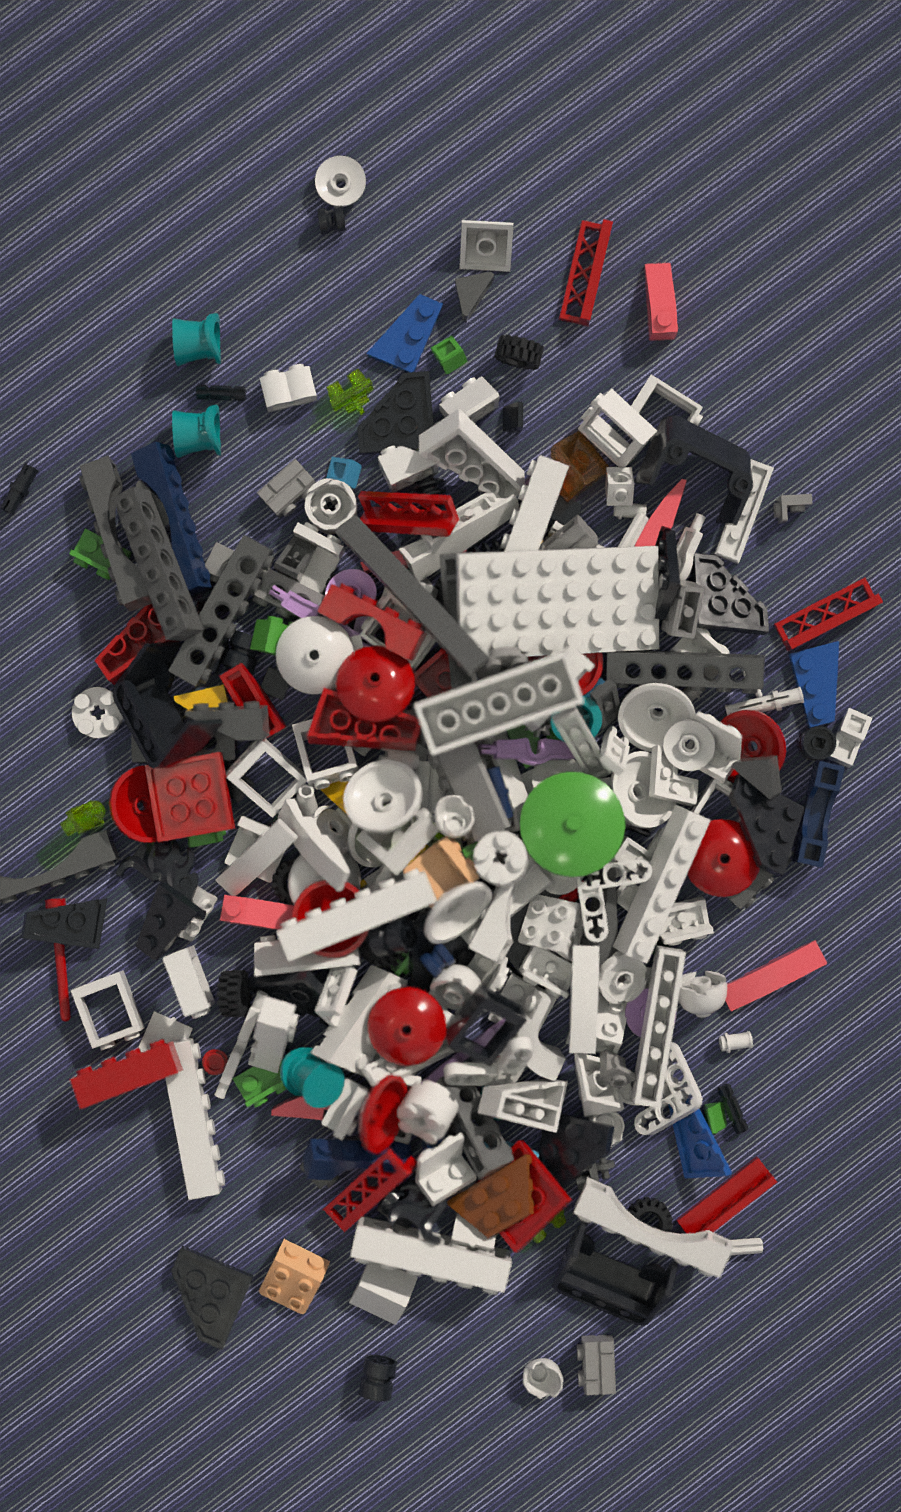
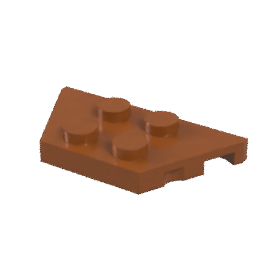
(498, 1199)

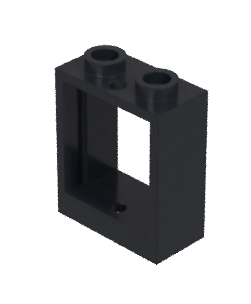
(495, 1003)

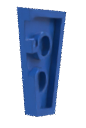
(408, 336)
(817, 674)
(698, 1147)

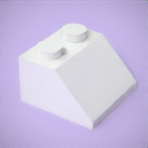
(473, 400)
(404, 467)

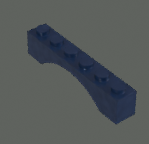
(157, 468)

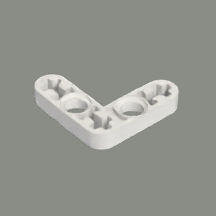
(596, 891)
(505, 1071)
(676, 1099)

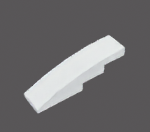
(316, 848)
(256, 858)
(584, 999)

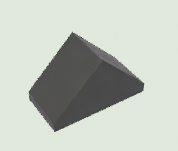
(471, 291)
(295, 558)
(761, 773)

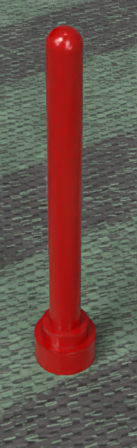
(61, 969)

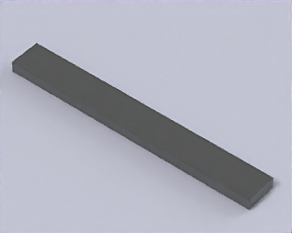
(412, 595)

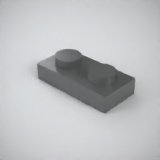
(607, 699)

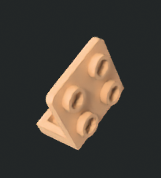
(444, 866)
(294, 1277)

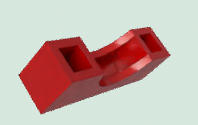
(344, 607)

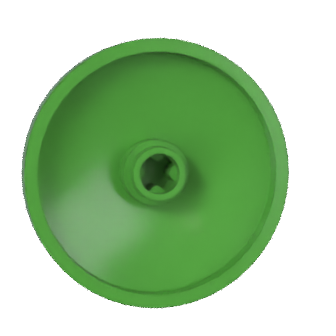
(572, 824)

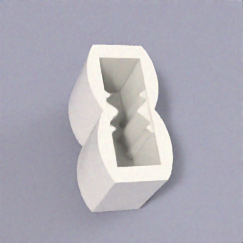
(288, 387)

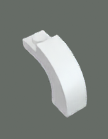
(546, 1058)

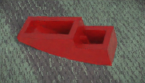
(245, 688)

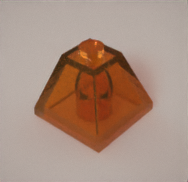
(584, 464)

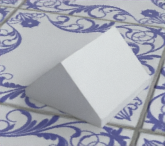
(486, 245)
(595, 1094)
(383, 1291)

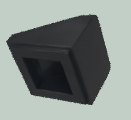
(513, 417)

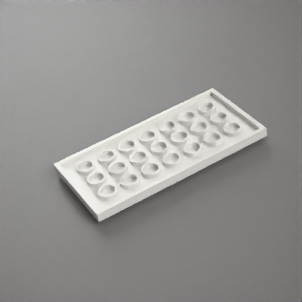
(560, 599)

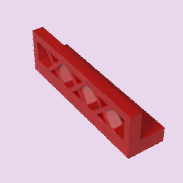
(596, 269)
(410, 518)
(835, 620)
(375, 1194)
(728, 1198)

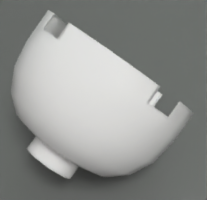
(454, 986)
(703, 993)

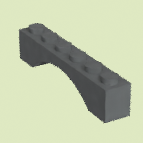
(103, 484)
(449, 585)
(89, 853)
(610, 897)

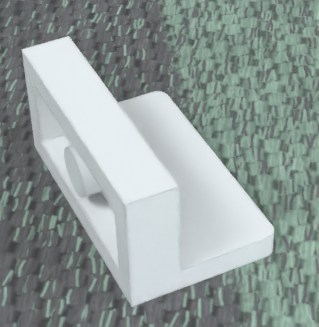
(335, 993)

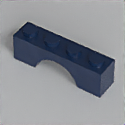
(813, 829)
(330, 1157)

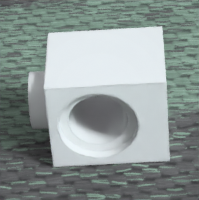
(619, 486)

